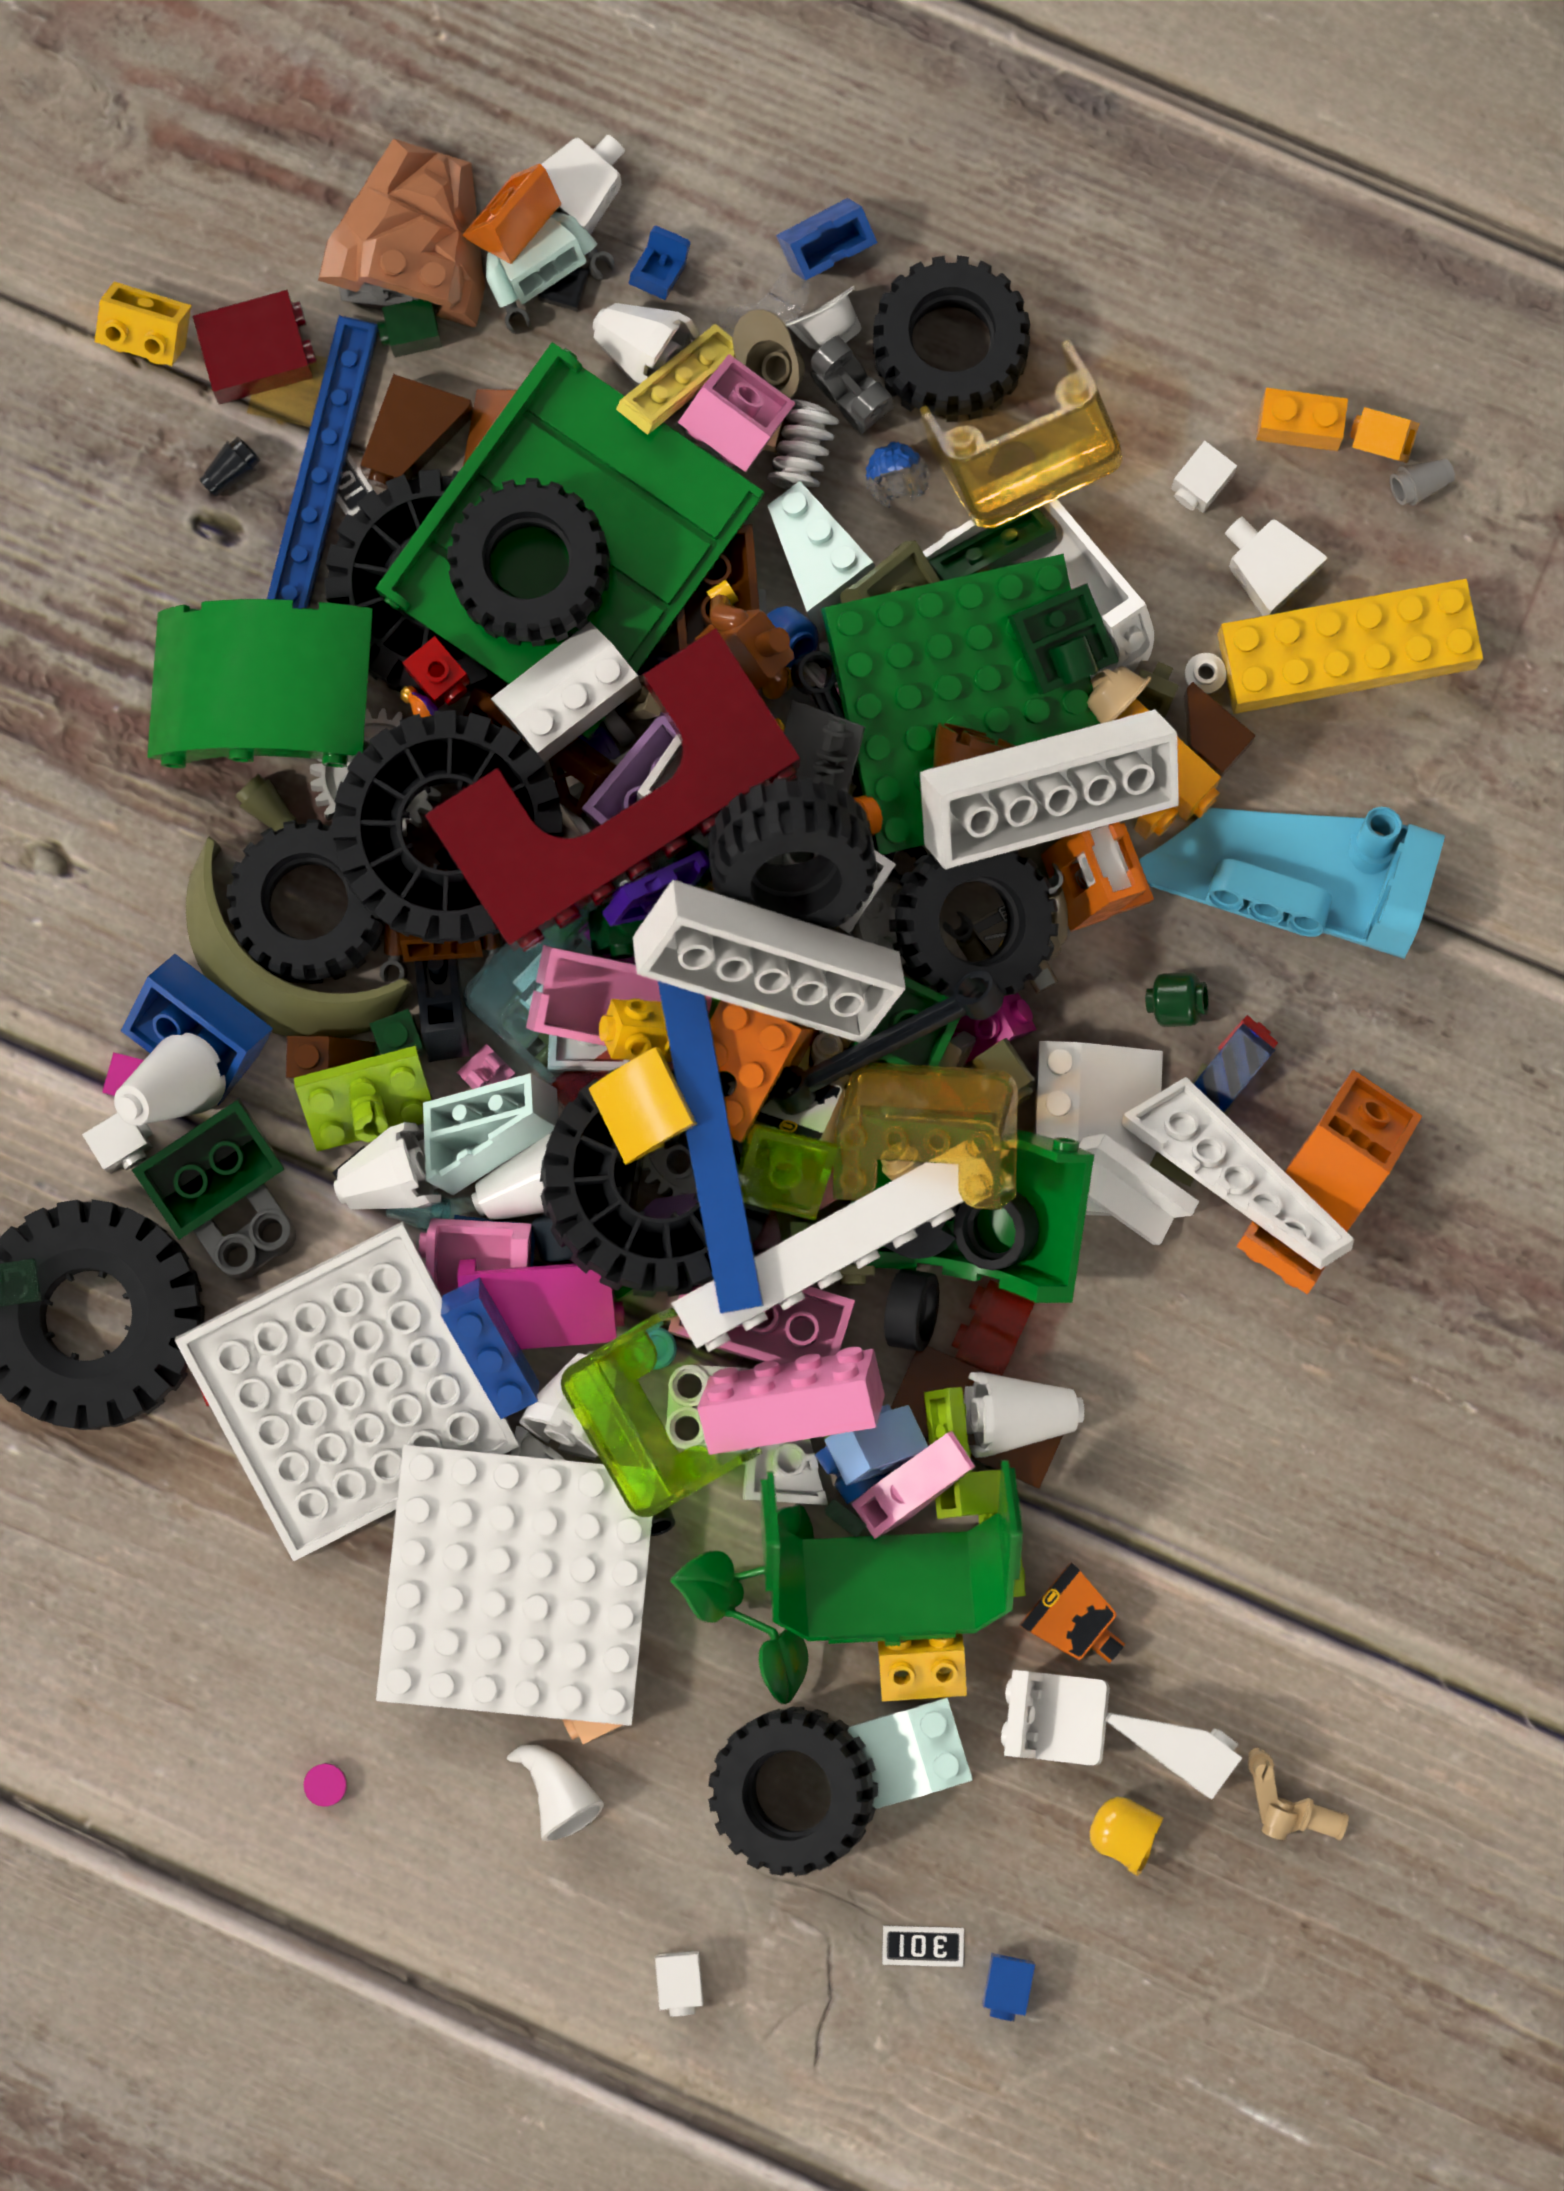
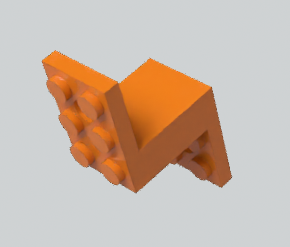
(755, 1052)
(1339, 1169)

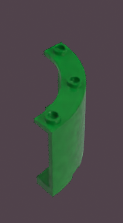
(259, 682)
(1057, 1184)

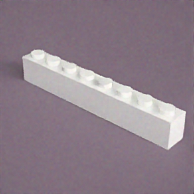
(827, 1247)

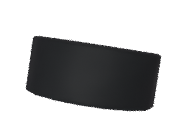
(978, 1253)
(911, 1309)

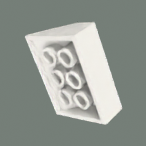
(1088, 1090)

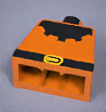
(1074, 1617)

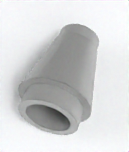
(1420, 480)

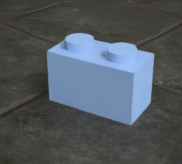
(878, 1449)

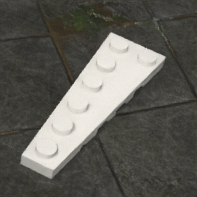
(1220, 1156)

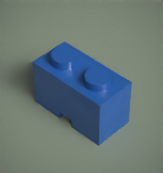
(826, 238)

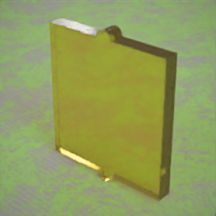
(291, 402)

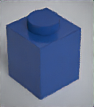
(1008, 1986)

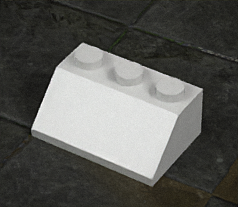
(567, 691)

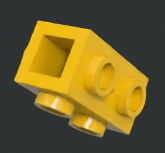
(634, 1028)

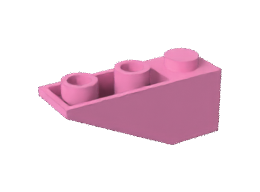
(913, 1485)

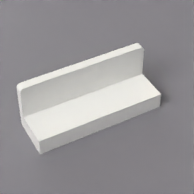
(1134, 1189)

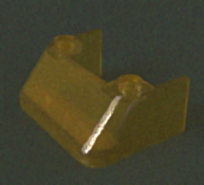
(1035, 460)

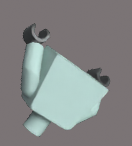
(545, 260)

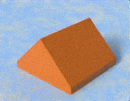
(515, 214)

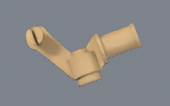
(1283, 1816)

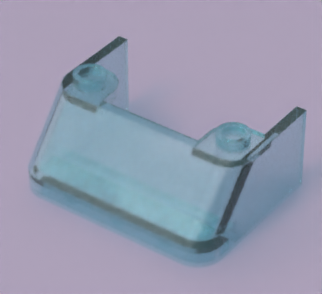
(507, 981)

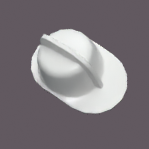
(828, 321)

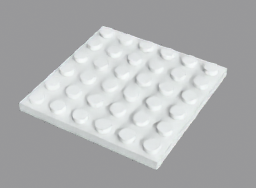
(333, 1381)
(513, 1588)

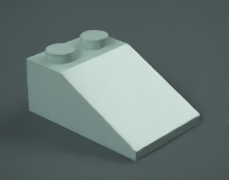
(914, 1752)

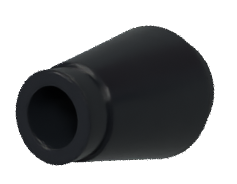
(230, 466)

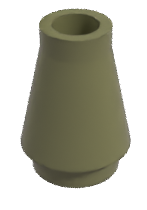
(264, 803)

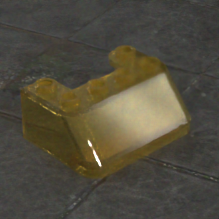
(929, 1118)

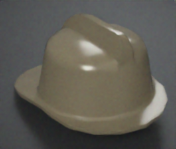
(768, 350)

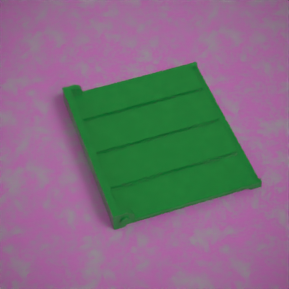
(656, 497)

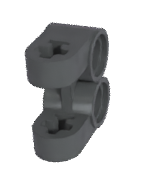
(848, 386)
(249, 1236)

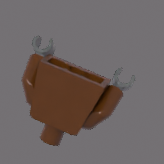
(416, 950)

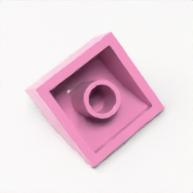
(736, 413)

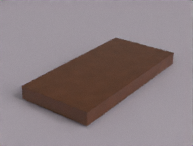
(936, 1371)

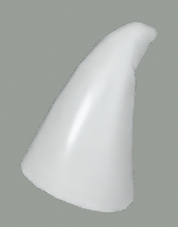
(563, 1795)

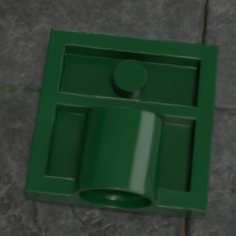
(1063, 639)

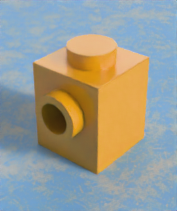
(1384, 434)

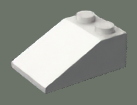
(1189, 1752)

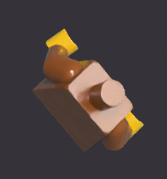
(753, 640)

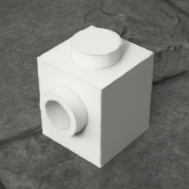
(118, 1143)

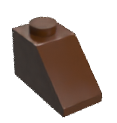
(1213, 731)
(319, 1053)

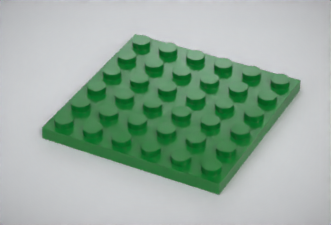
(943, 659)

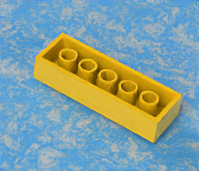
(1350, 646)

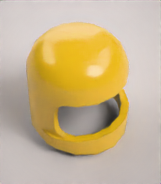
(1125, 1832)

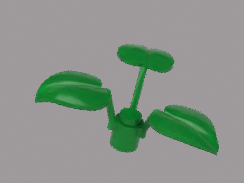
(715, 1591)

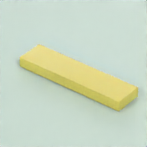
(676, 380)

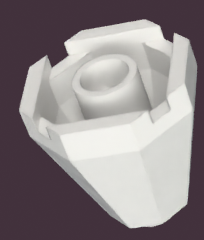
(642, 337)
(387, 1173)
(555, 1419)

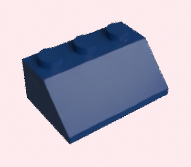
(185, 1001)

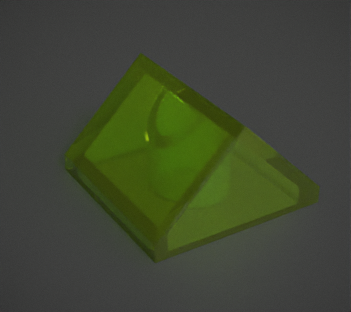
(785, 1171)

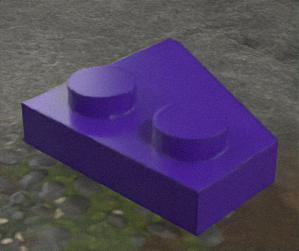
(636, 899)

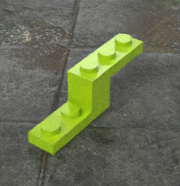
(976, 1491)

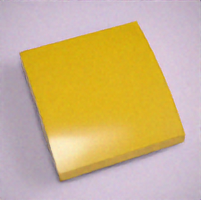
(642, 1105)

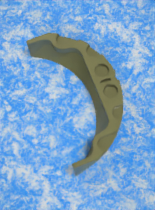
(278, 1003)

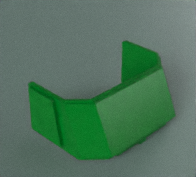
(893, 1583)

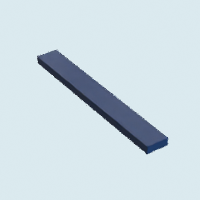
(323, 461)
(711, 1149)

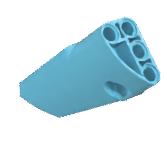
(1306, 872)

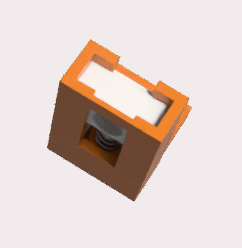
(1098, 874)

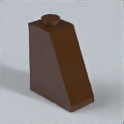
(411, 429)

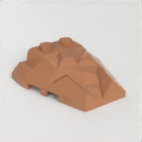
(410, 231)

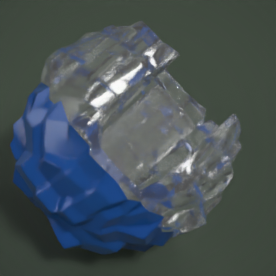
(895, 473)

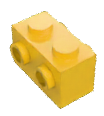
(142, 324)
(922, 1669)

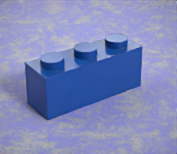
(490, 1348)

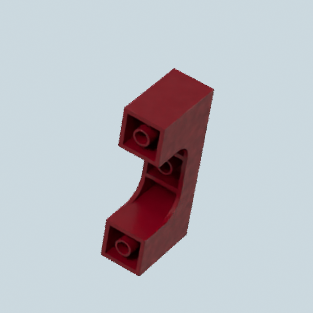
(544, 880)

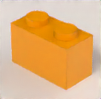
(1302, 419)

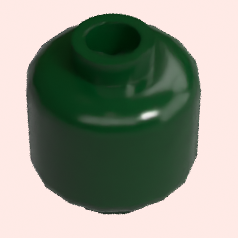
(1177, 999)

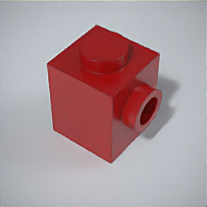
(437, 673)

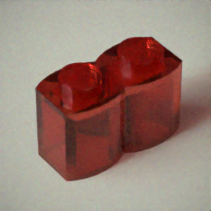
(993, 1329)

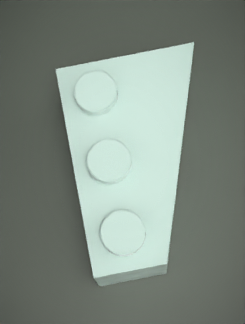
(817, 550)
(485, 1128)

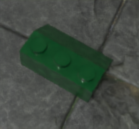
(208, 1169)

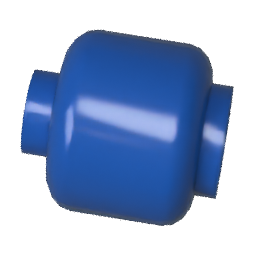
(800, 629)

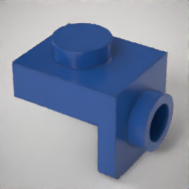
(660, 263)

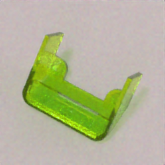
(627, 1429)

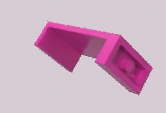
(550, 1303)

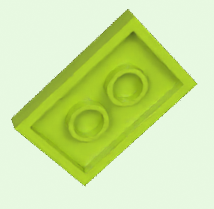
(363, 1098)

